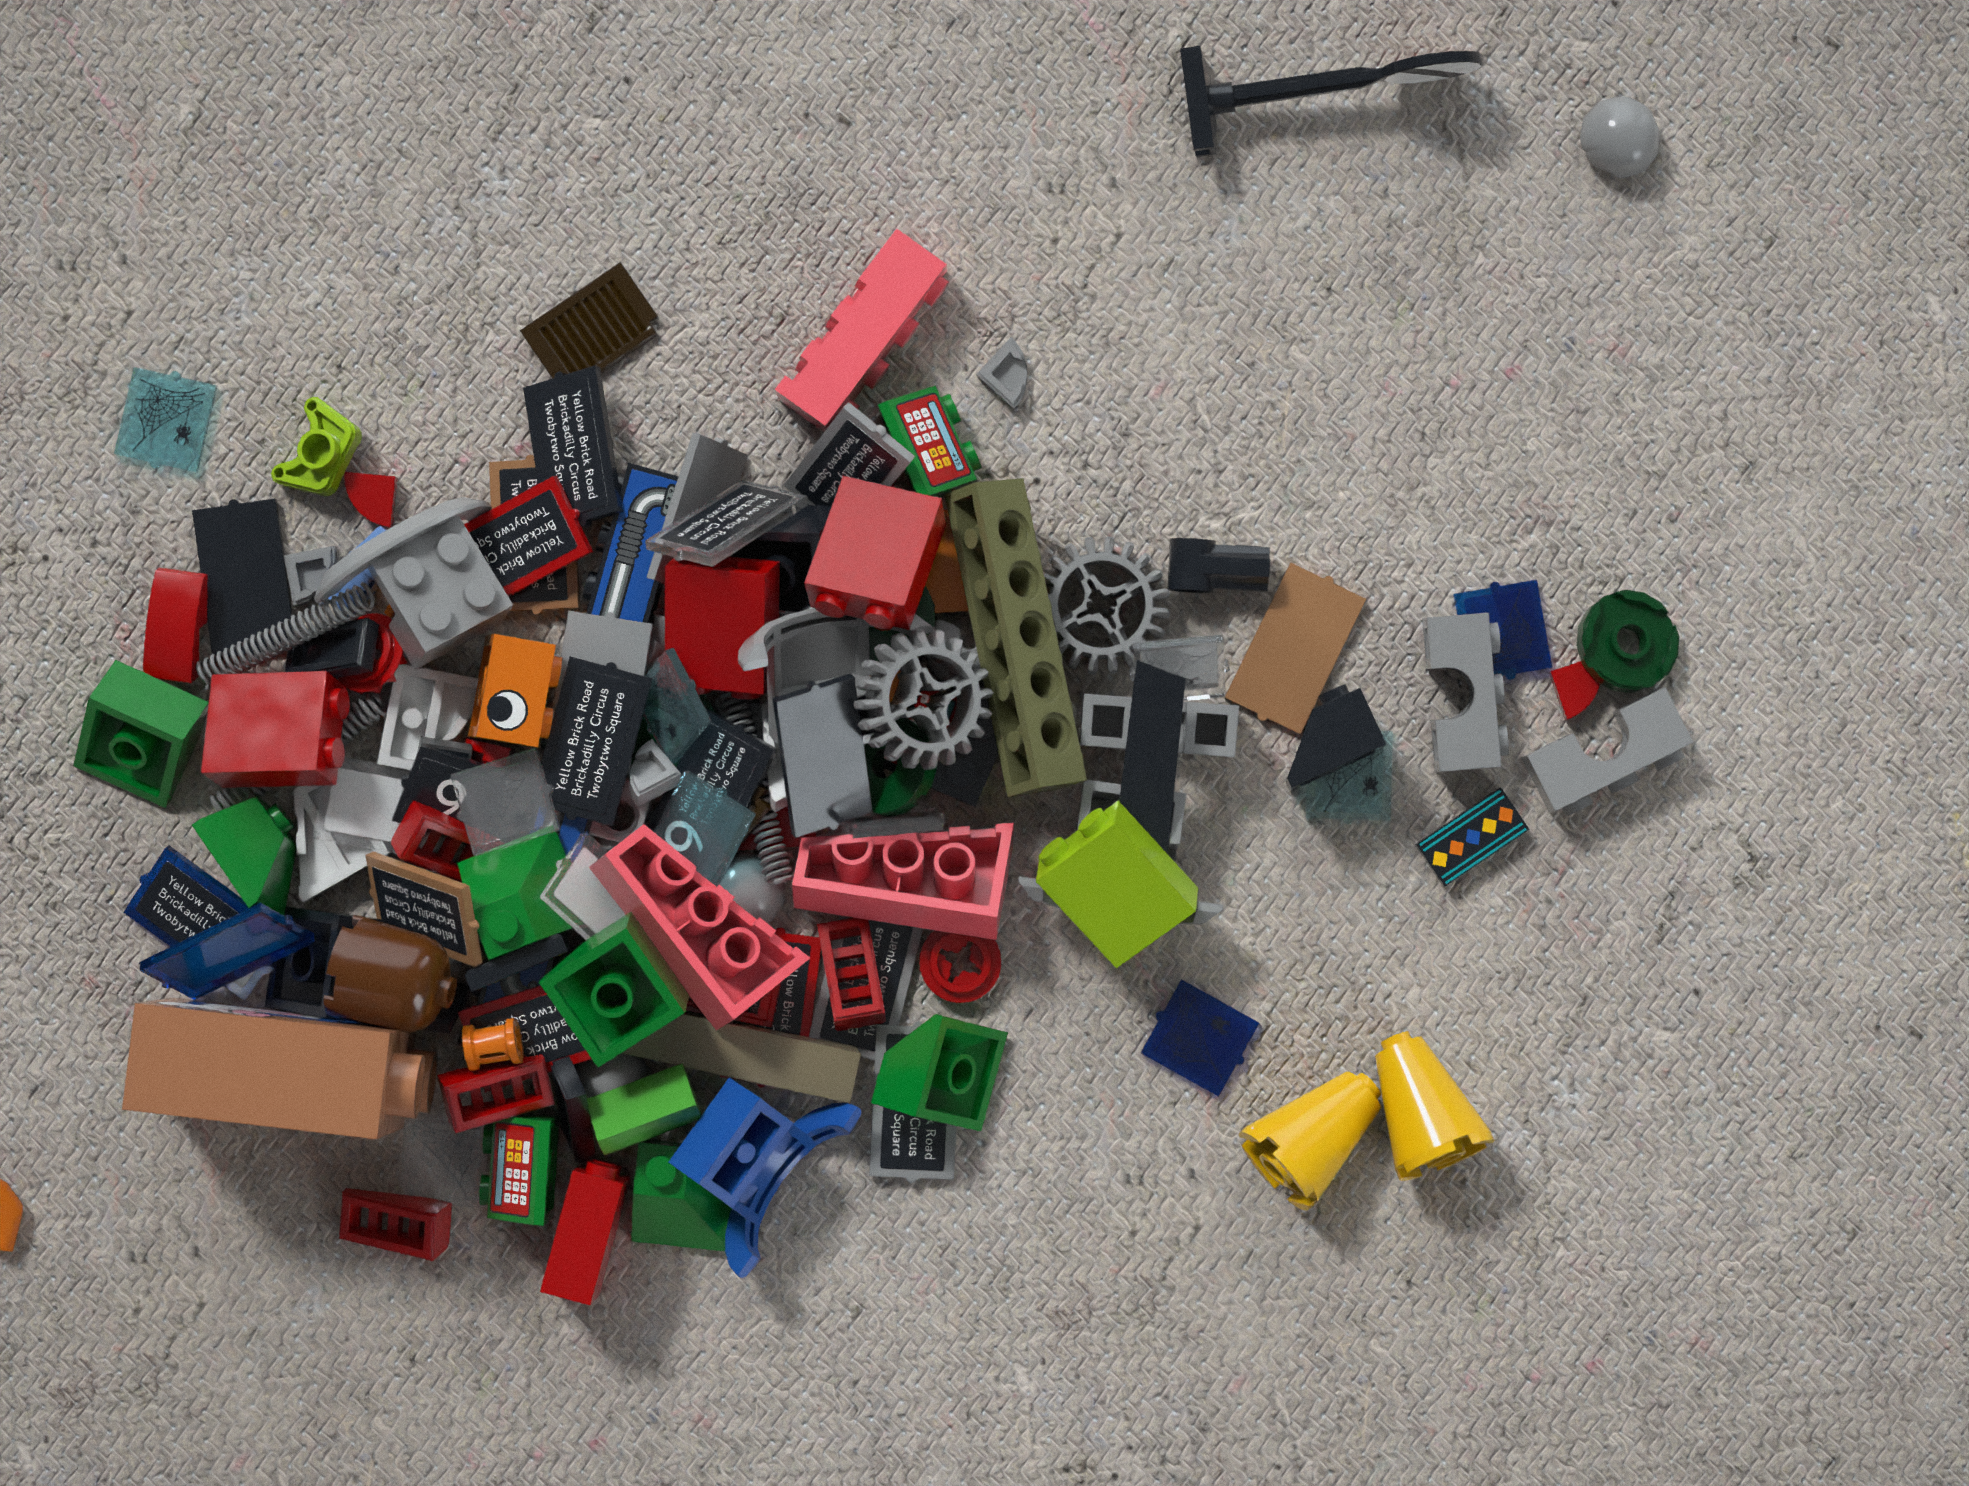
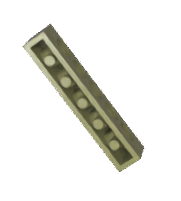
(1015, 636)

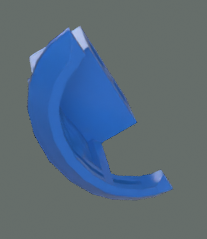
(745, 1152)

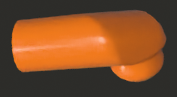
(10, 1217)

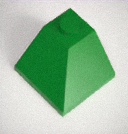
(253, 850)
(508, 891)
(942, 1072)
(672, 1206)

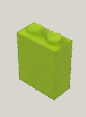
(1116, 883)

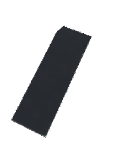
(1153, 749)

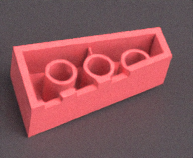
(864, 331)
(910, 879)
(703, 935)

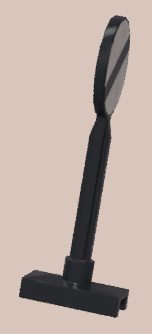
(1209, 99)

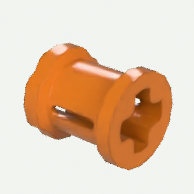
(492, 1044)

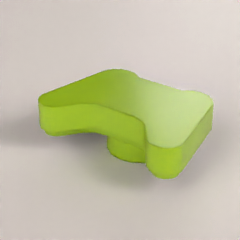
(321, 451)

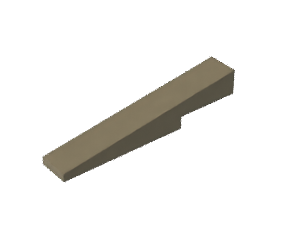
(755, 1055)

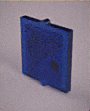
(1520, 624)
(1199, 1037)

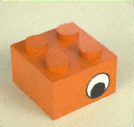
(514, 691)

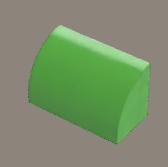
(643, 1109)

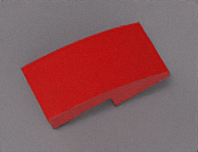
(173, 624)

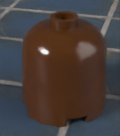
(388, 977)

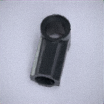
(1204, 566)

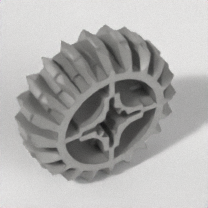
(1139, 584)
(933, 718)

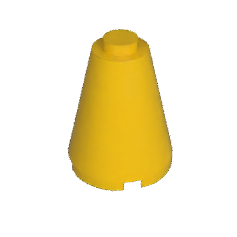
(1425, 1109)
(1312, 1136)

